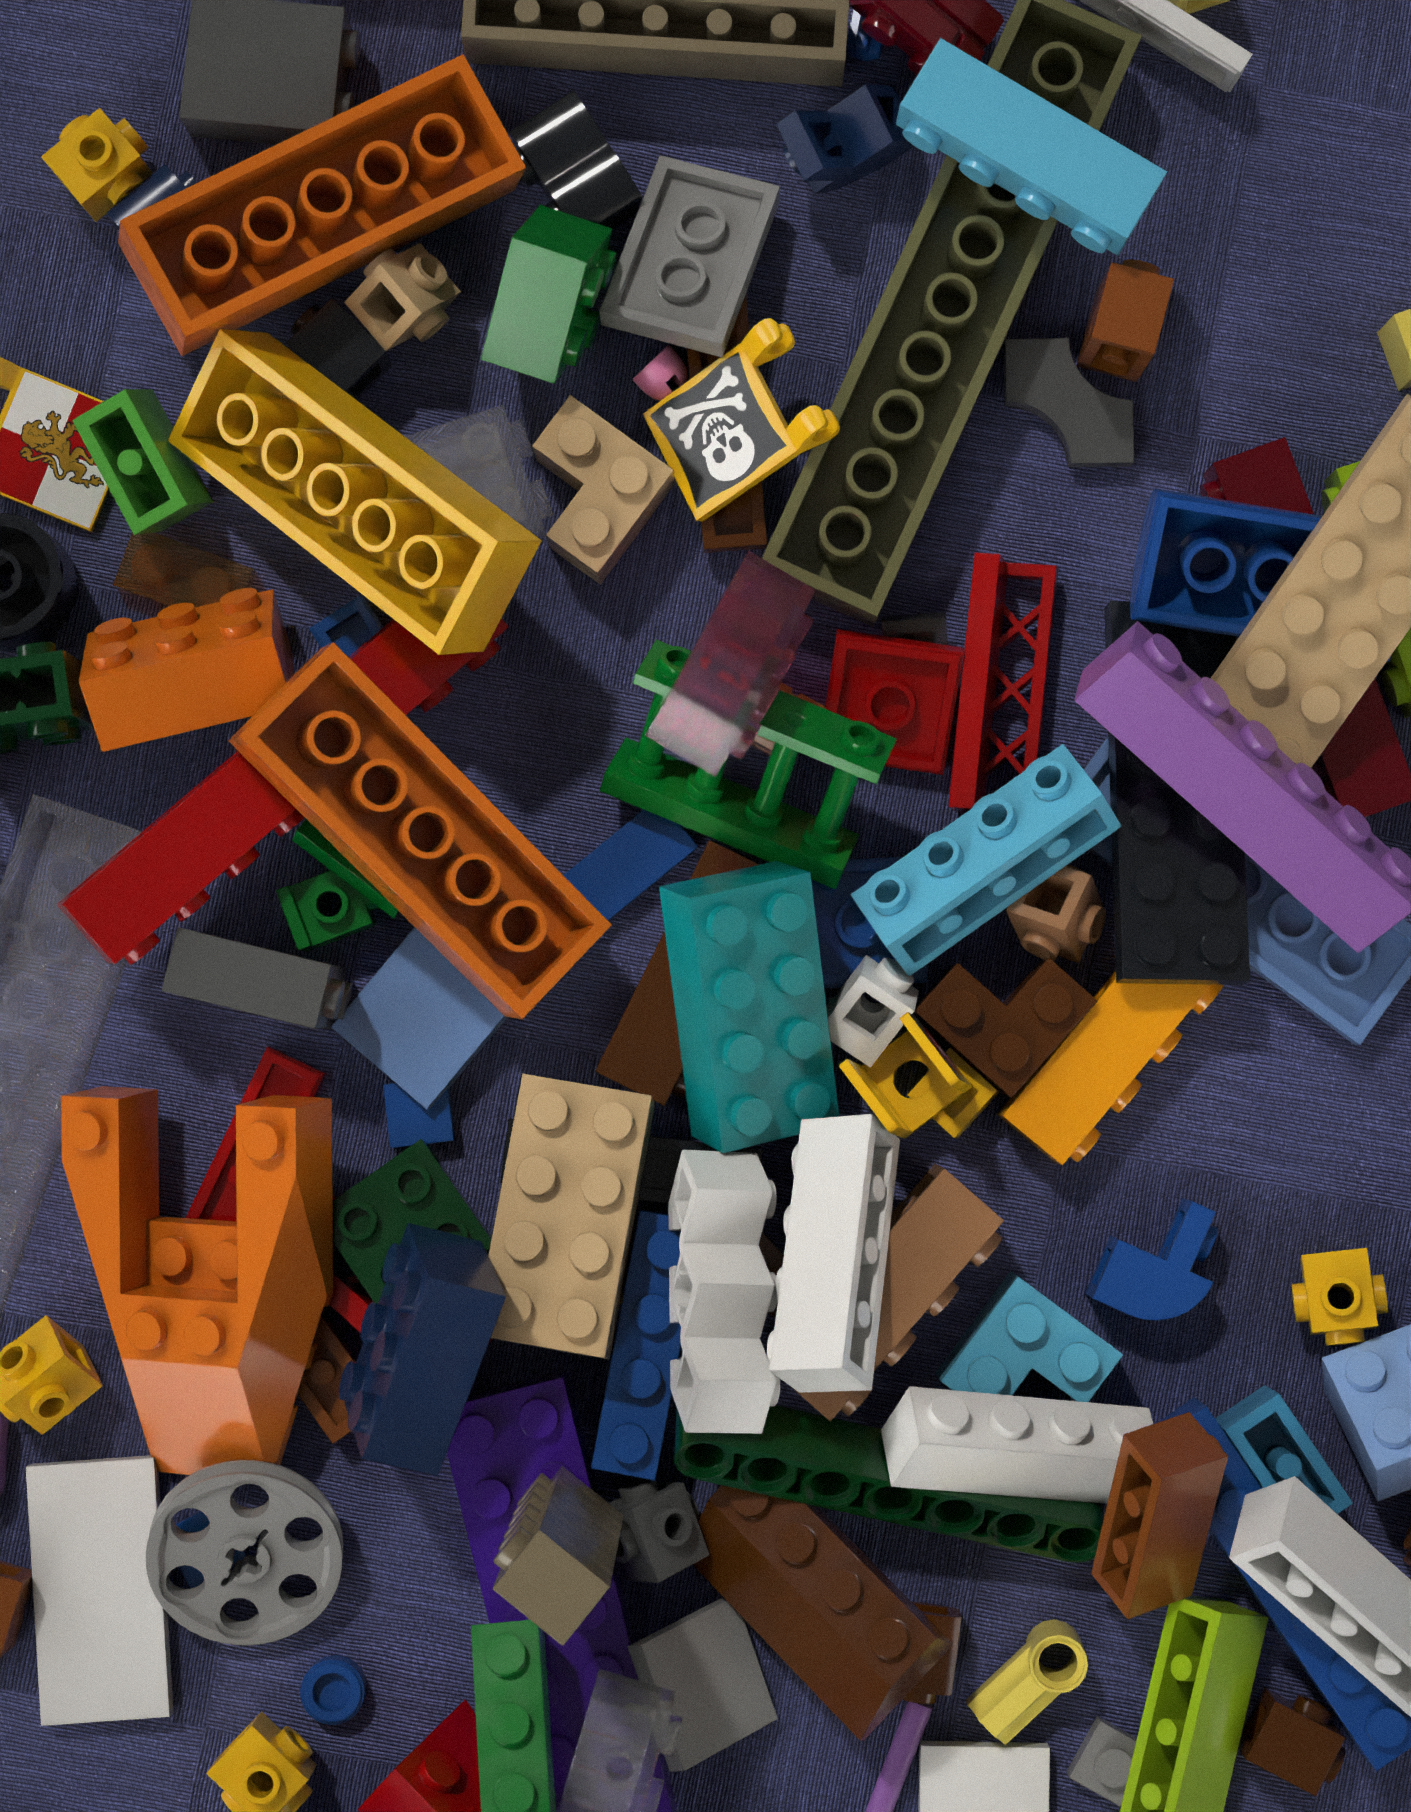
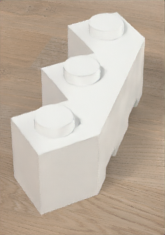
(721, 1292)

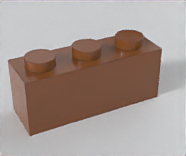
(1158, 1514)

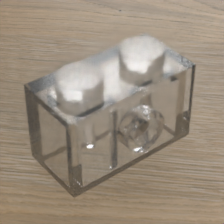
(620, 1747)

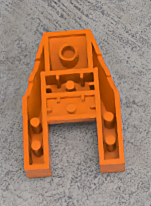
(208, 1310)

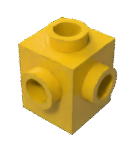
(98, 161)
(1339, 1270)
(45, 1376)
(263, 1750)

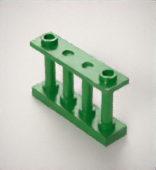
(740, 815)

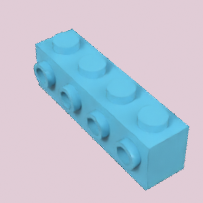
(1028, 149)
(986, 859)

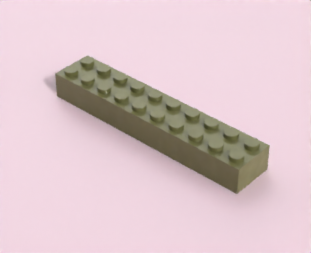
(937, 333)

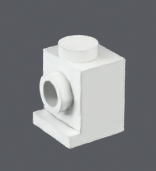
(865, 1026)

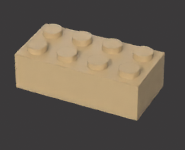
(568, 1213)

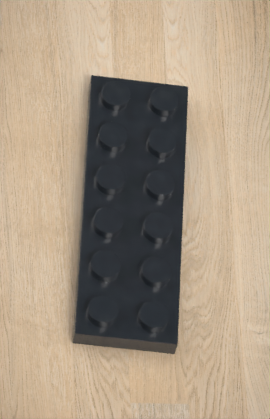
(1173, 870)

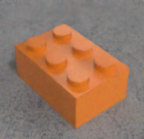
(184, 668)

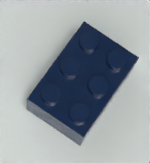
(421, 1348)

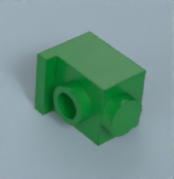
(307, 922)

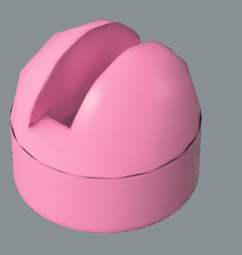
(658, 371)

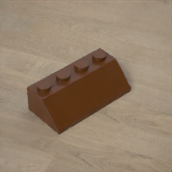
(818, 1603)

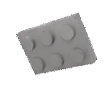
(690, 256)

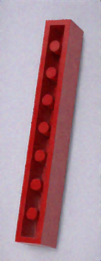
(230, 812)

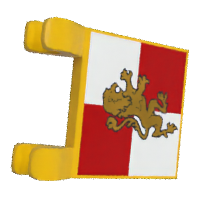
(42, 451)

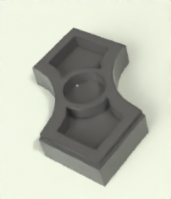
(1046, 382)

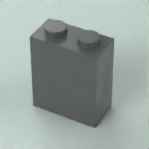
(265, 68)
(256, 980)

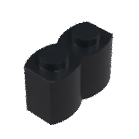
(575, 164)

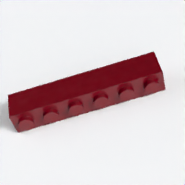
(1364, 758)

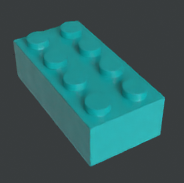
(749, 1004)

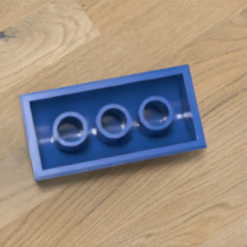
(1211, 560)

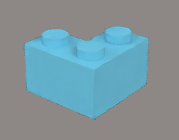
(1024, 1332)

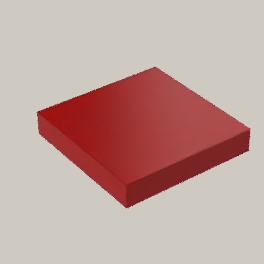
(900, 691)

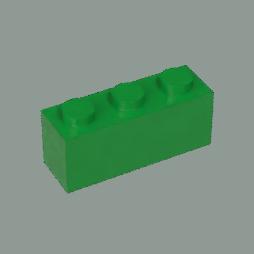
(512, 1717)

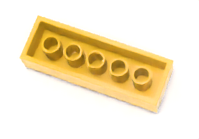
(353, 492)

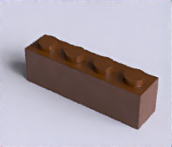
(646, 1042)

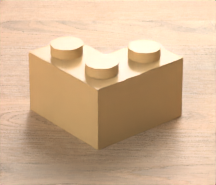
(615, 485)

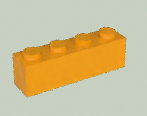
(1099, 1064)

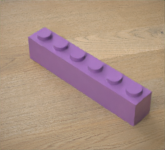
(1247, 786)

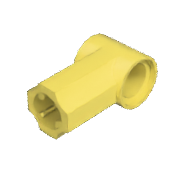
(1026, 1686)

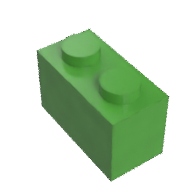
(142, 469)

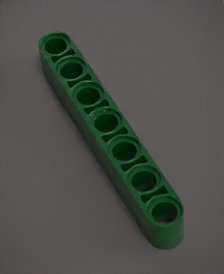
(846, 1471)

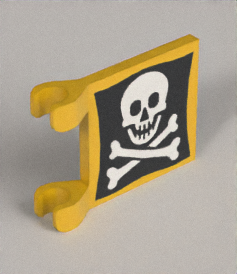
(726, 428)

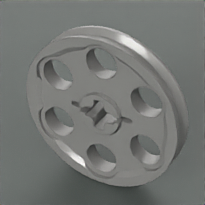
(234, 1529)

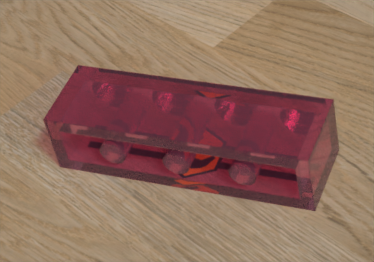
(735, 666)

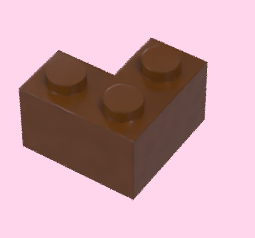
(1010, 1037)

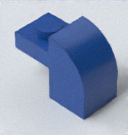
(1160, 1284)

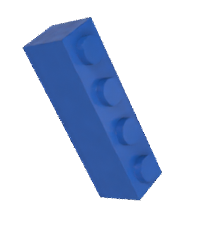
(644, 1345)

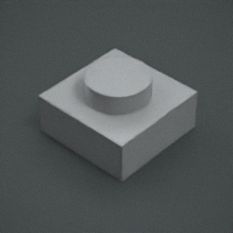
(1104, 1760)

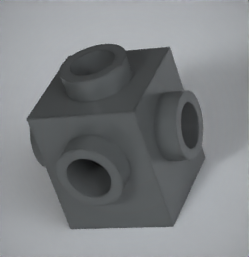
(657, 1530)

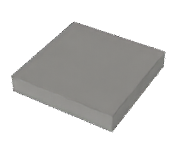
(713, 1677)

